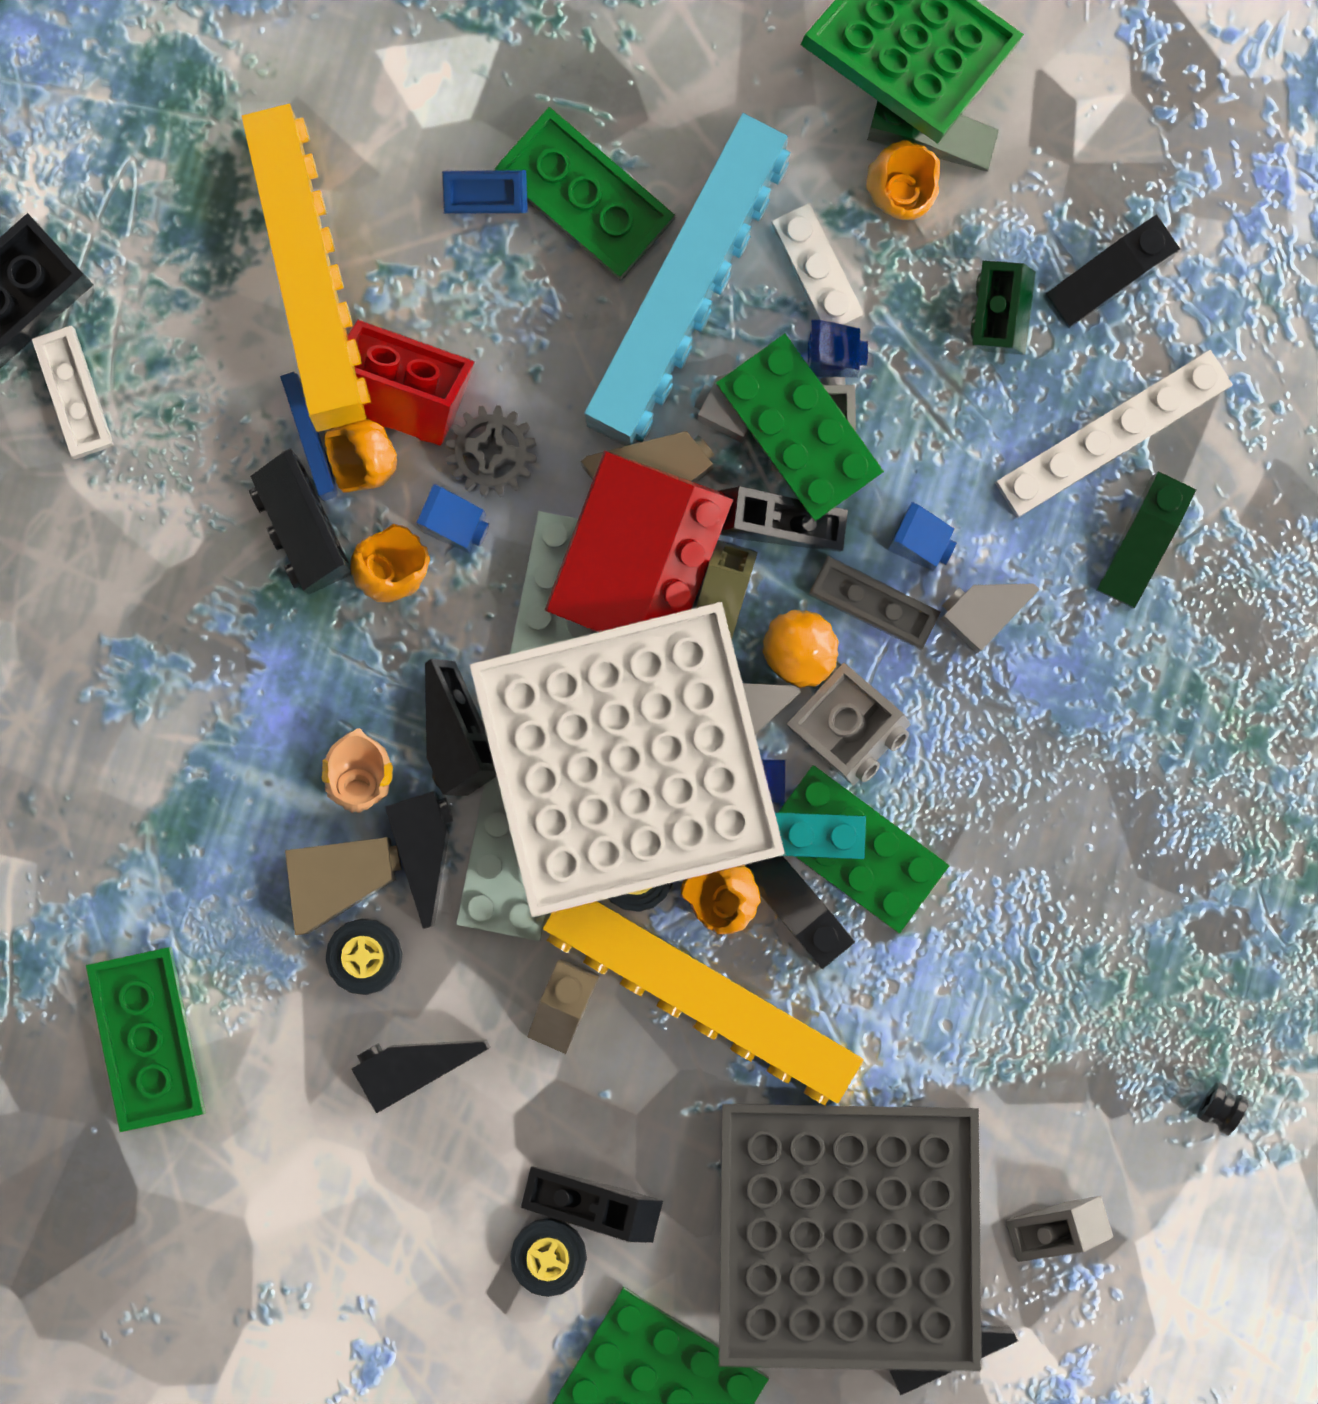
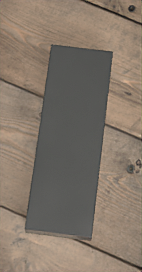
(874, 603)

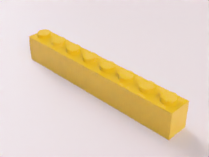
(304, 267)
(707, 997)

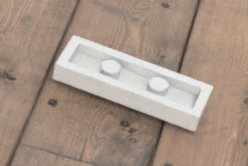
(817, 266)
(72, 392)

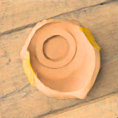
(357, 772)

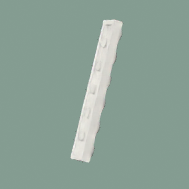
(1113, 434)

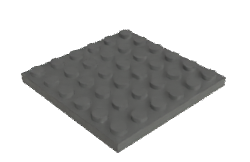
(850, 1238)

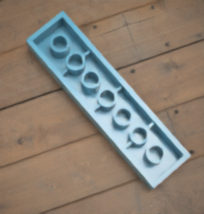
(688, 278)

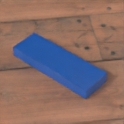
(309, 437)

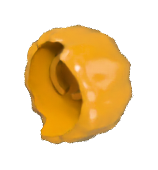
(904, 180)
(360, 455)
(389, 564)
(801, 648)
(723, 898)

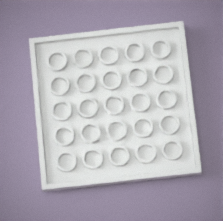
(626, 759)

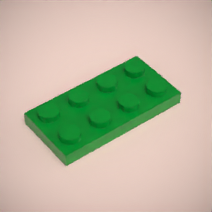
(587, 193)
(799, 427)
(895, 867)
(145, 1039)

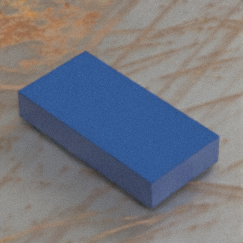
(484, 191)

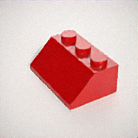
(410, 382)

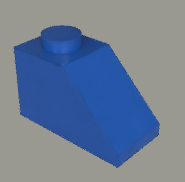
(452, 519)
(923, 538)

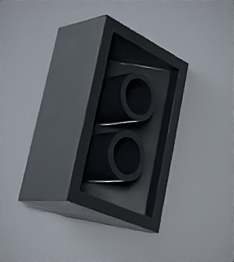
(299, 523)

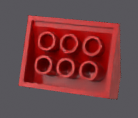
(637, 546)

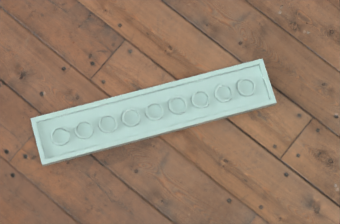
(493, 884)

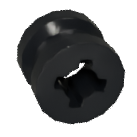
(1223, 1108)

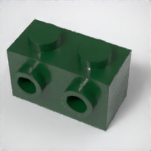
(1003, 307)

